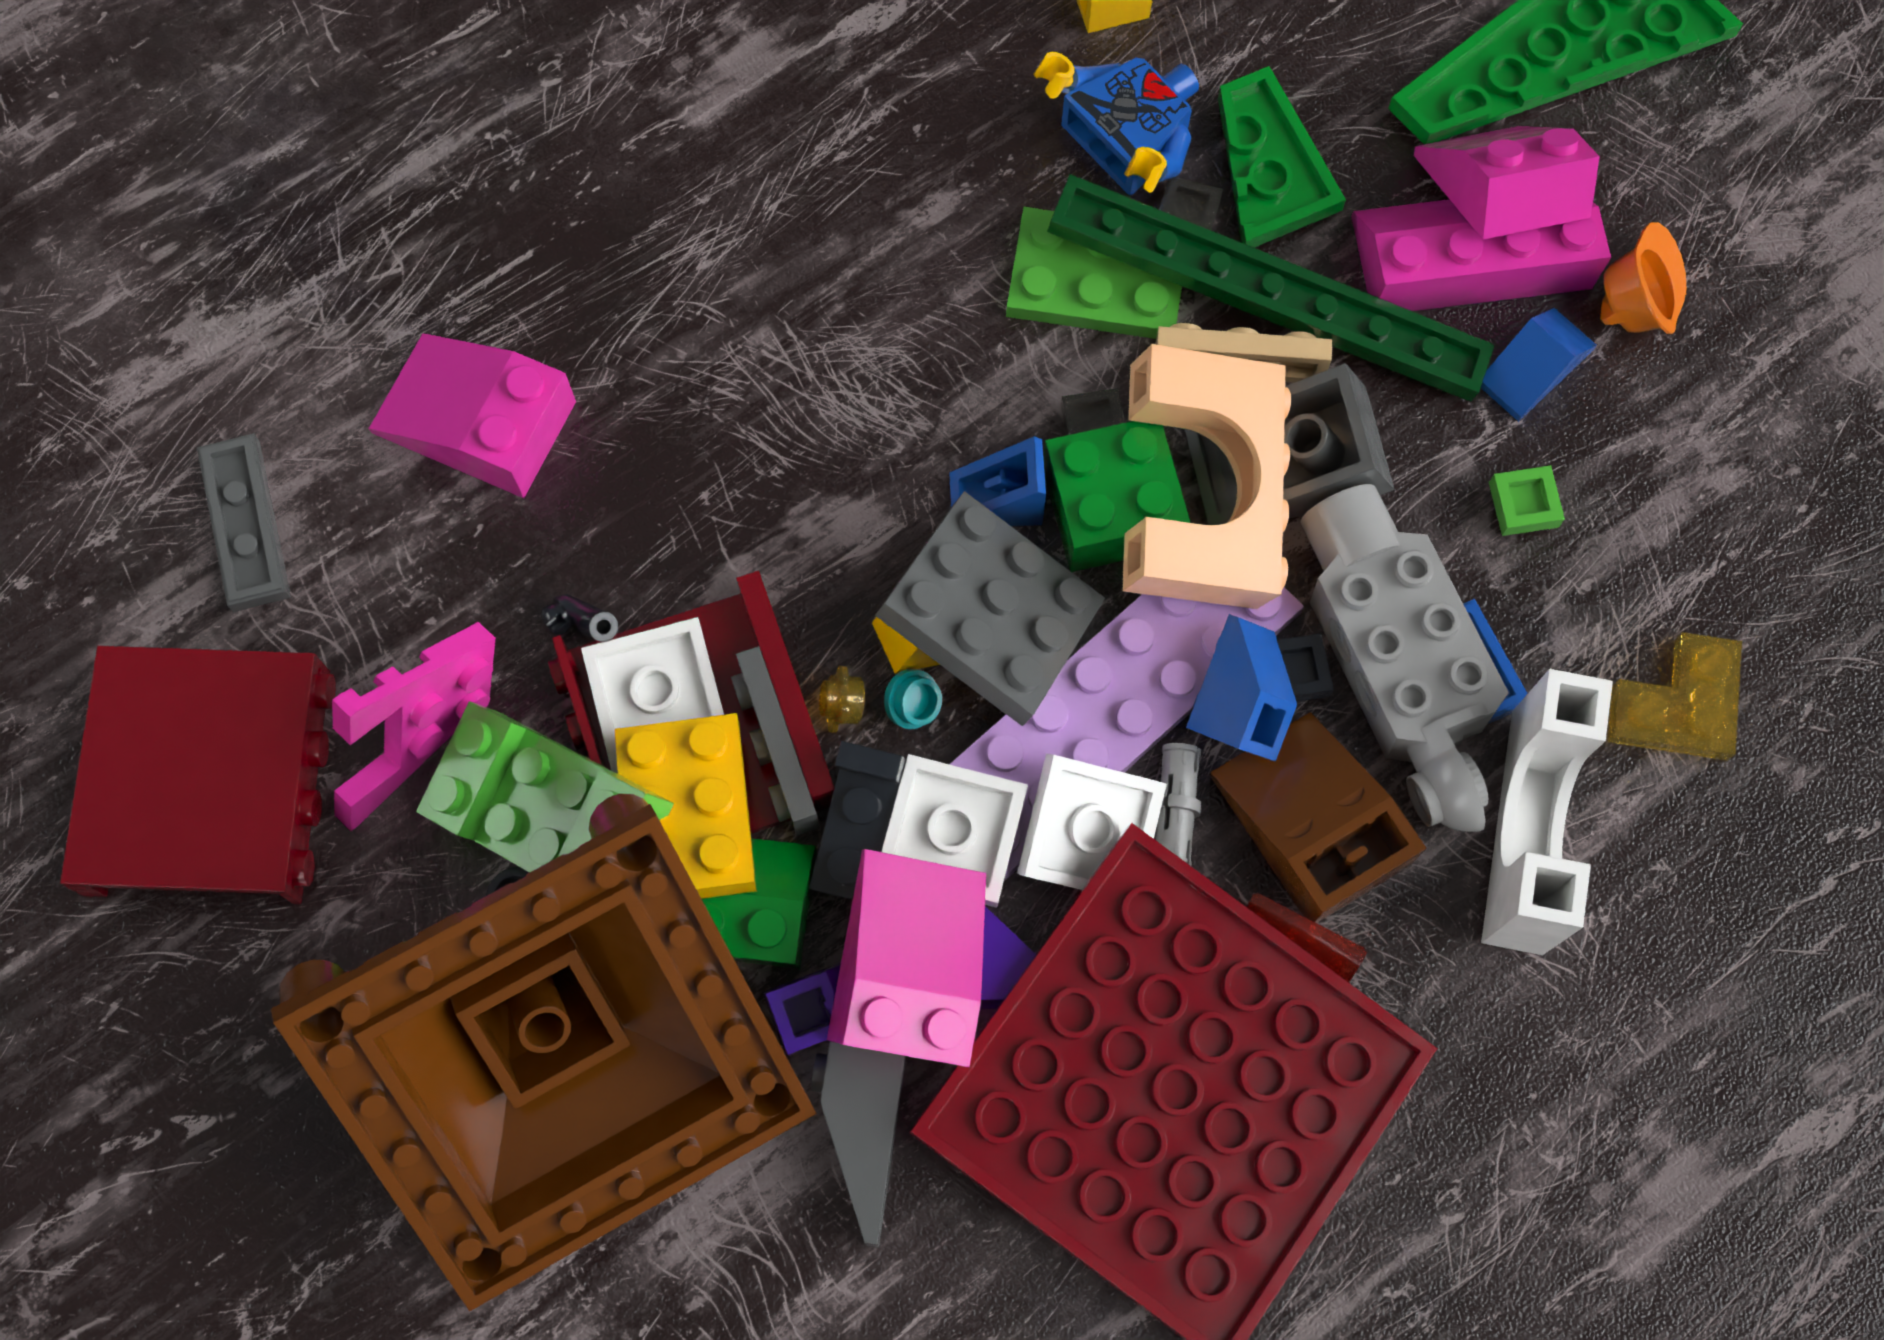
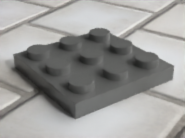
(991, 608)

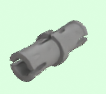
(1179, 803)

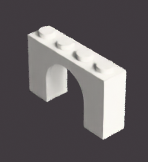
(1532, 891)

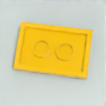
(703, 774)

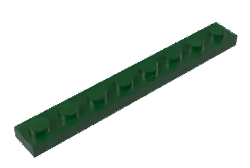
(1271, 288)

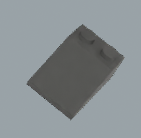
(1329, 442)

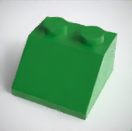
(772, 922)

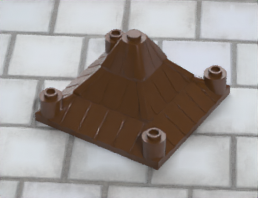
(547, 1056)

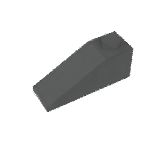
(862, 1111)

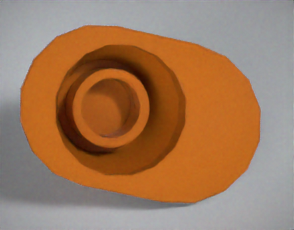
(1646, 284)

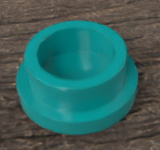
(912, 699)

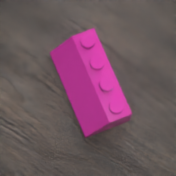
(1435, 259)

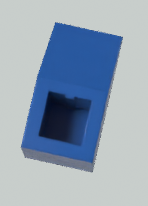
(1245, 691)

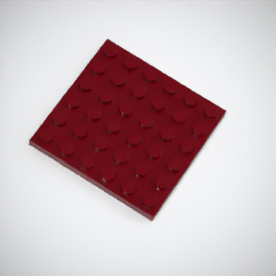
(1175, 1093)

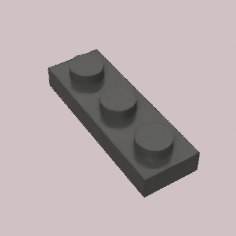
(774, 743)

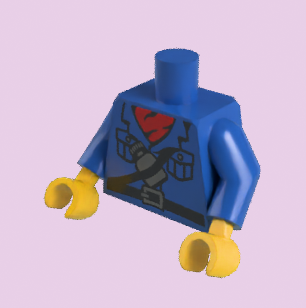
(1125, 116)

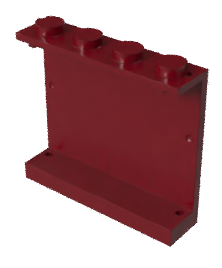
(728, 629)
(199, 772)

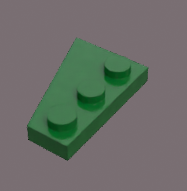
(1272, 161)

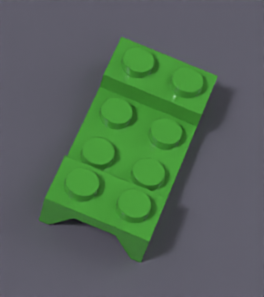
(520, 790)

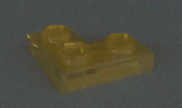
(1695, 713)

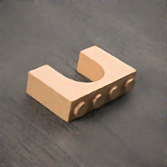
(1244, 413)

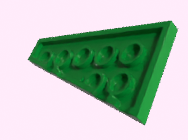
(1550, 52)

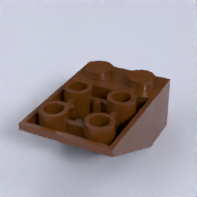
(1318, 819)

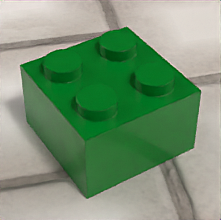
(1108, 484)

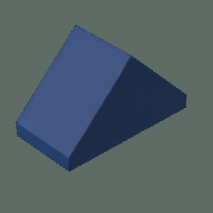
(1535, 362)
(1007, 483)

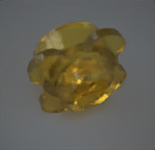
(842, 699)

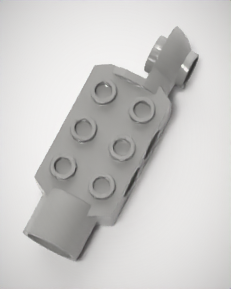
(1405, 650)

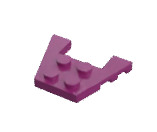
(418, 715)

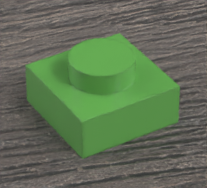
(1526, 500)

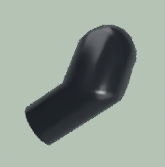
(582, 616)

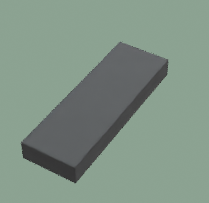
(243, 523)

